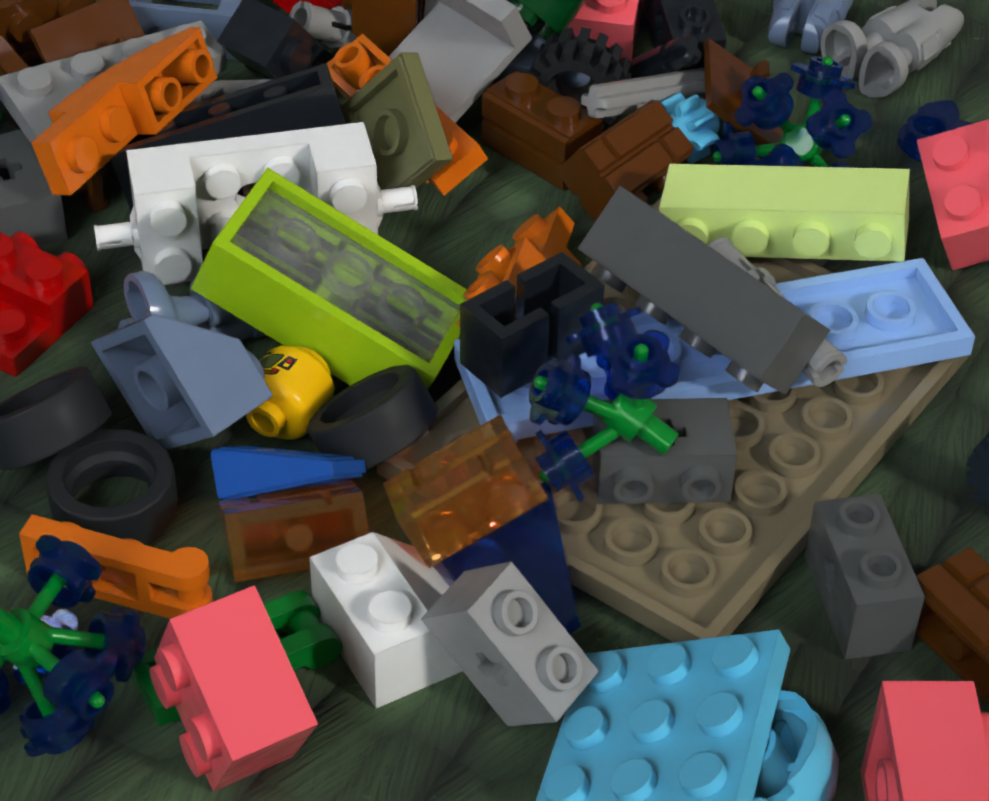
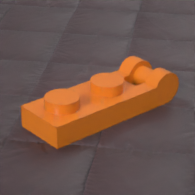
(132, 572)

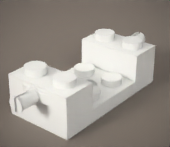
(191, 190)

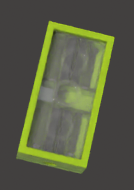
(329, 285)

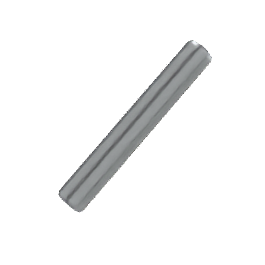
(631, 94)

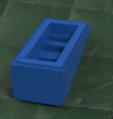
(263, 470)

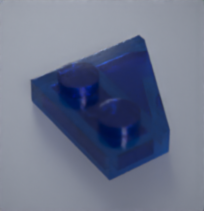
(537, 551)

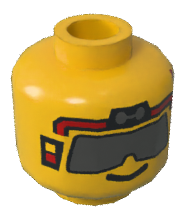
(299, 389)

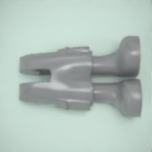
(891, 43)

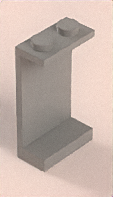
(465, 49)

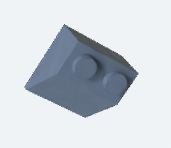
(182, 378)

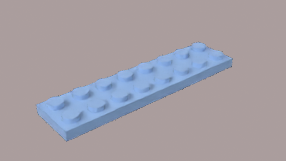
(875, 317)

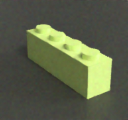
(793, 209)

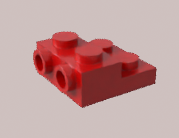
(37, 299)

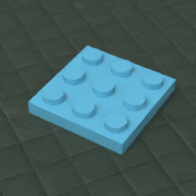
(671, 722)

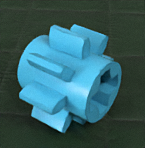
(695, 122)

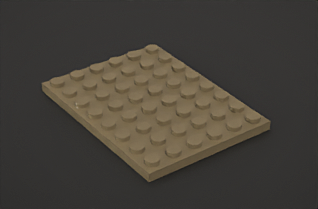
(708, 564)

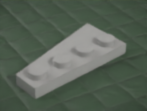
(38, 89)

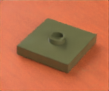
(401, 123)

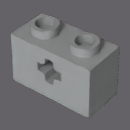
(510, 645)

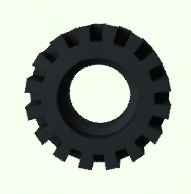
(579, 55)

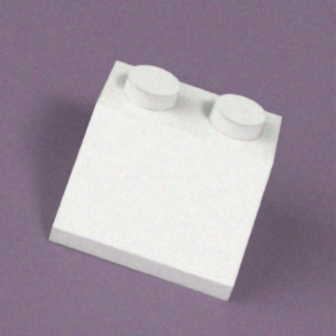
(375, 602)

